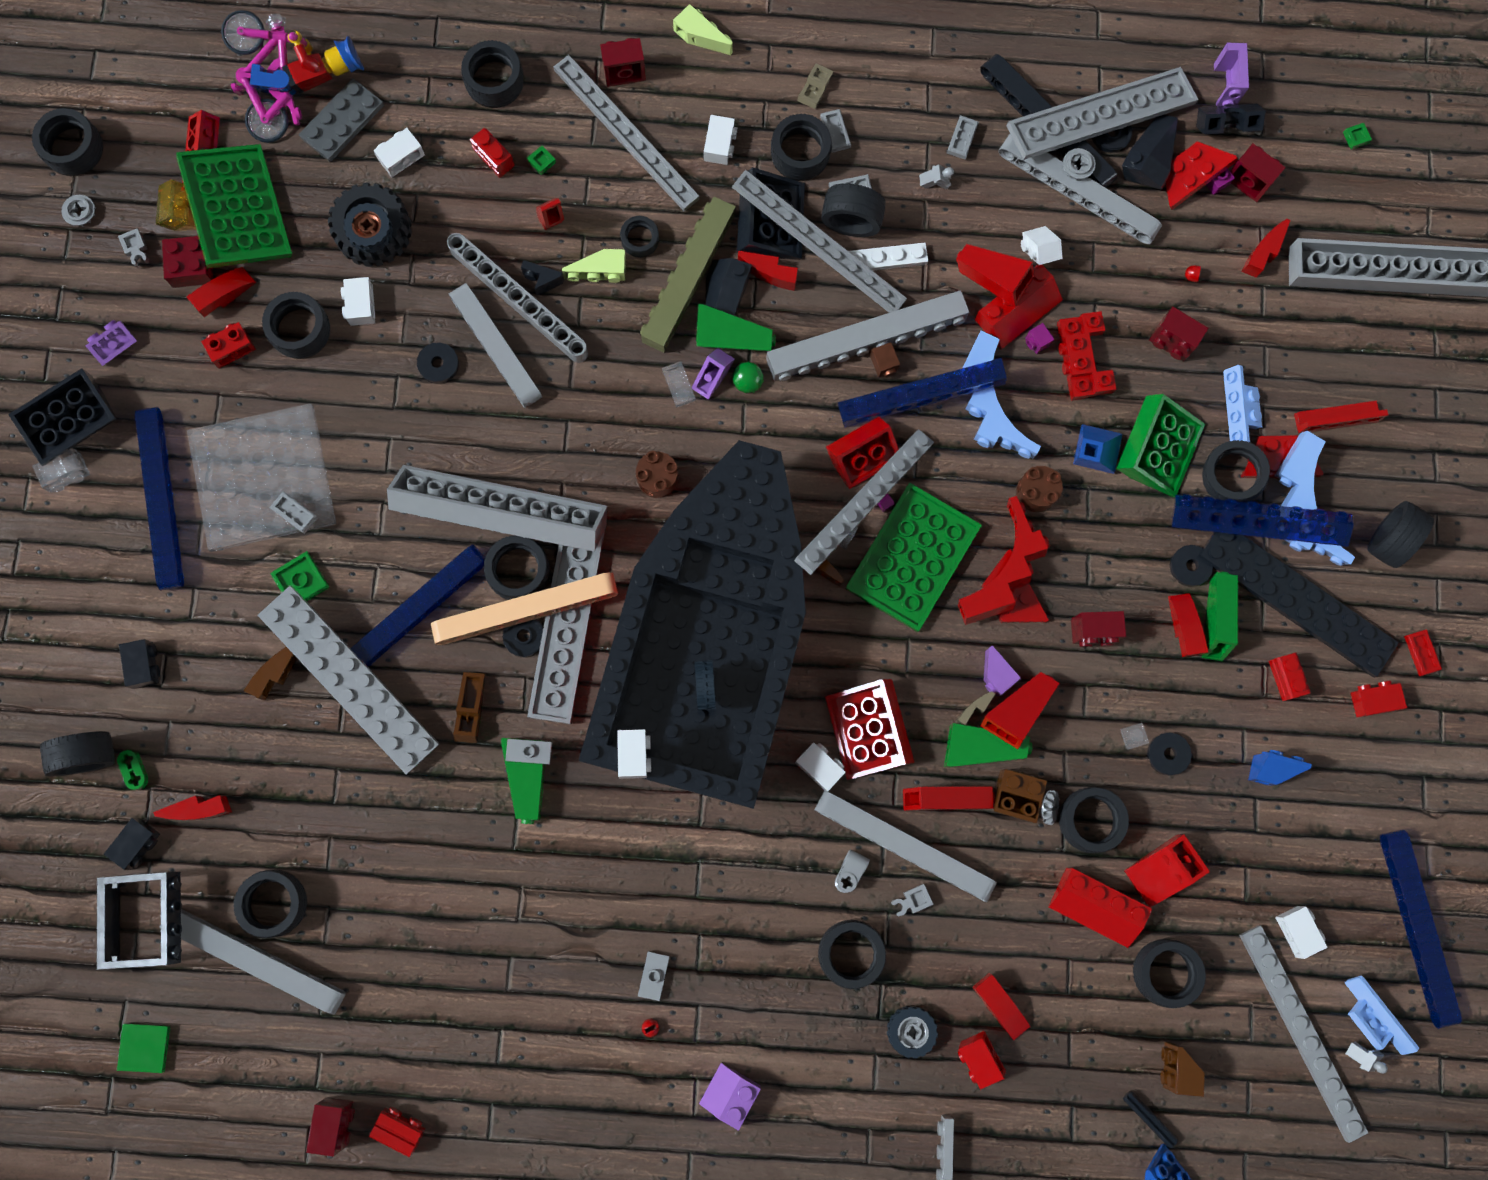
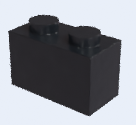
(139, 663)
(132, 844)

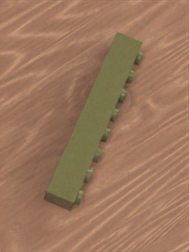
(688, 274)

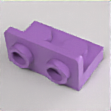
(110, 342)

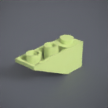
(698, 31)
(602, 265)

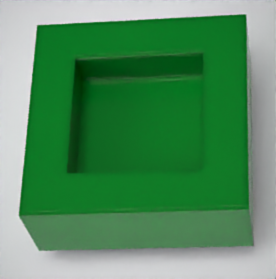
(1357, 136)
(541, 160)

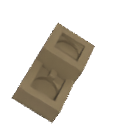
(815, 86)
(978, 705)

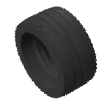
(489, 52)
(55, 123)
(806, 125)
(853, 210)
(281, 307)
(1245, 450)
(1400, 534)
(508, 544)
(77, 753)
(1119, 815)
(243, 901)
(875, 968)
(1195, 979)

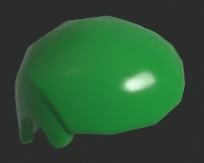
(747, 377)

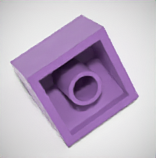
(730, 1096)

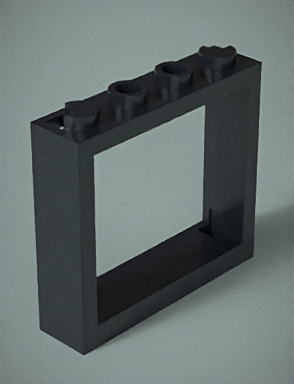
(109, 920)

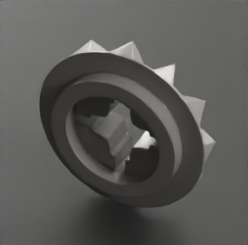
(1086, 160)
(71, 206)
(1050, 807)

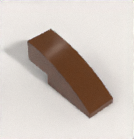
(274, 670)
(469, 707)

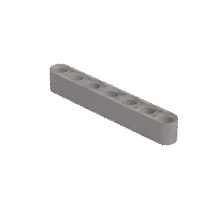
(495, 345)

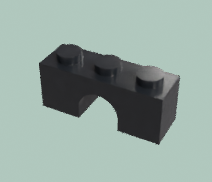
(1243, 116)

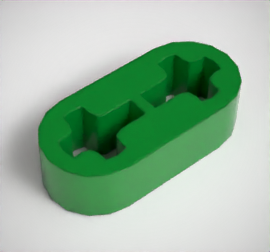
(137, 767)

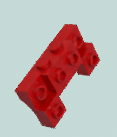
(1079, 358)

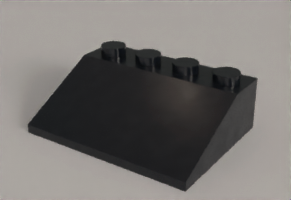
(760, 233)
(63, 416)

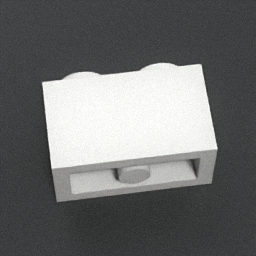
(719, 140)
(399, 152)
(1042, 245)
(358, 301)
(632, 754)
(820, 766)
(1301, 931)

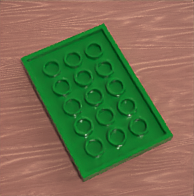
(233, 205)
(913, 557)

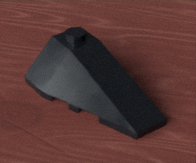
(1152, 154)
(727, 284)

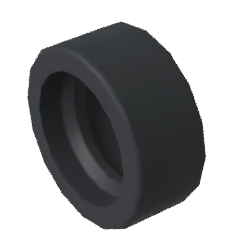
(639, 221)

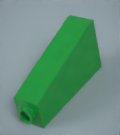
(728, 331)
(1221, 616)
(978, 746)
(525, 786)

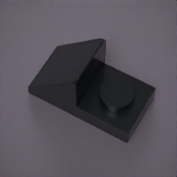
(546, 277)

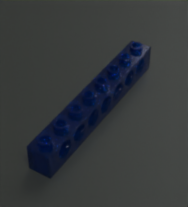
(922, 392)
(1270, 527)

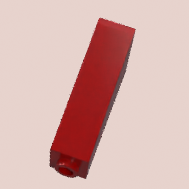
(996, 272)
(1019, 712)
(948, 798)

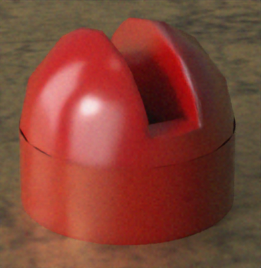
(1192, 273)
(647, 1023)

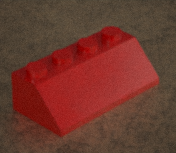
(1010, 321)
(1099, 907)

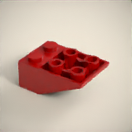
(1166, 870)

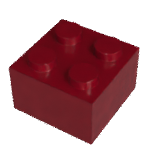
(623, 62)
(1255, 172)
(185, 262)
(1178, 334)
(1098, 628)
(330, 1126)

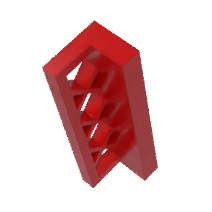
(202, 131)
(1339, 416)

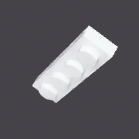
(893, 256)

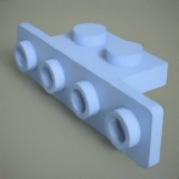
(1242, 404)
(1376, 1019)

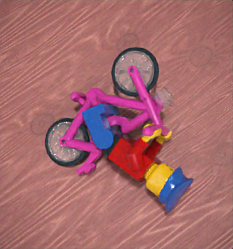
(244, 35)

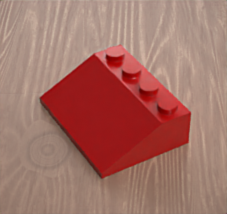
(869, 729)

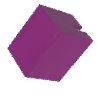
(886, 503)

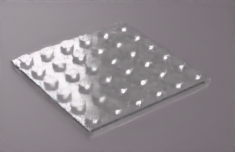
(246, 467)

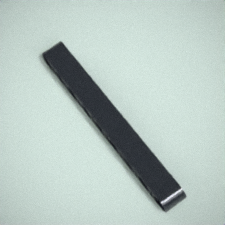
(1029, 101)

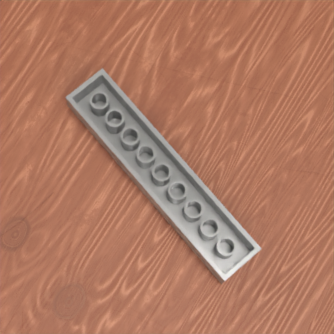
(1388, 267)
(497, 507)

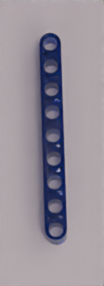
(159, 498)
(419, 605)
(1420, 929)

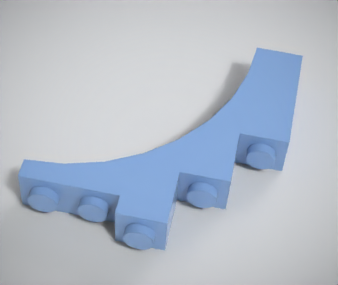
(984, 404)
(1298, 471)

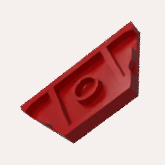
(1194, 170)
(1276, 450)
(1027, 605)

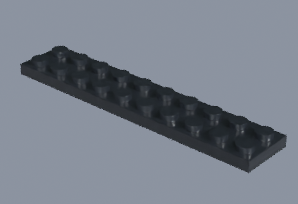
(1300, 601)

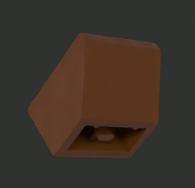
(1019, 795)
(1181, 1072)

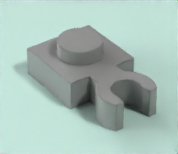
(133, 245)
(916, 900)

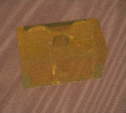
(172, 205)

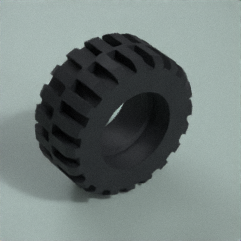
(382, 198)

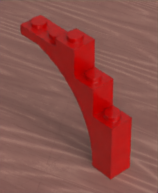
(997, 596)

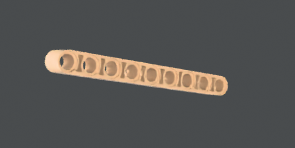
(524, 608)

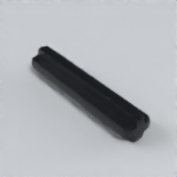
(1150, 1119)

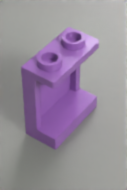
(1235, 62)

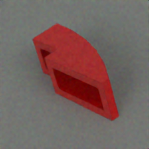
(550, 213)
(1266, 250)
(768, 270)
(220, 291)
(1187, 625)
(196, 809)
(1001, 1006)

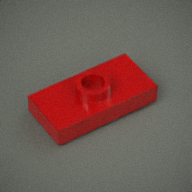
(1423, 652)

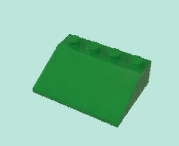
(1161, 444)

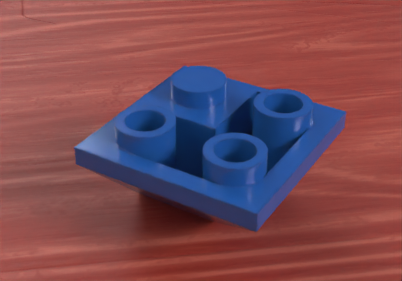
(1097, 449)
(1274, 768)
(1165, 1166)

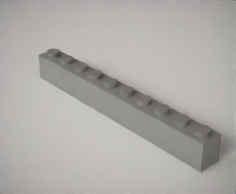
(866, 335)

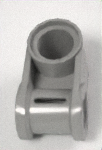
(853, 868)

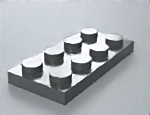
(341, 120)

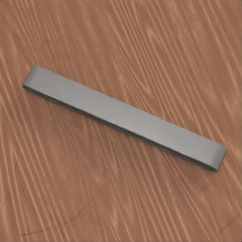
(1085, 193)
(512, 289)
(905, 846)
(260, 963)

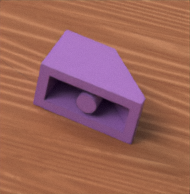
(712, 373)
(998, 673)

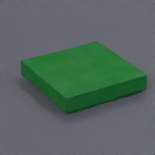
(302, 575)
(143, 1048)

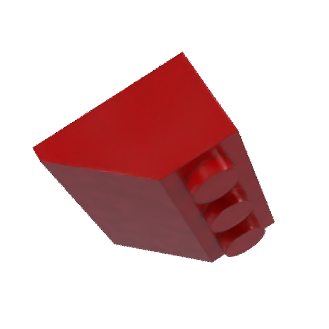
(863, 451)

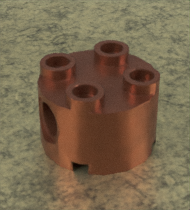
(657, 474)
(1039, 488)

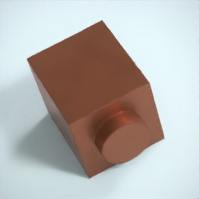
(885, 360)

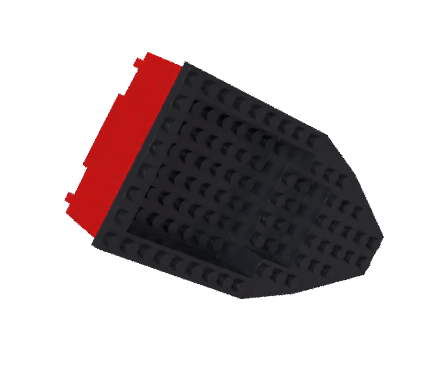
(715, 590)

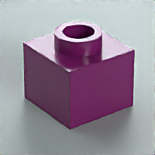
(1220, 182)
(1039, 338)

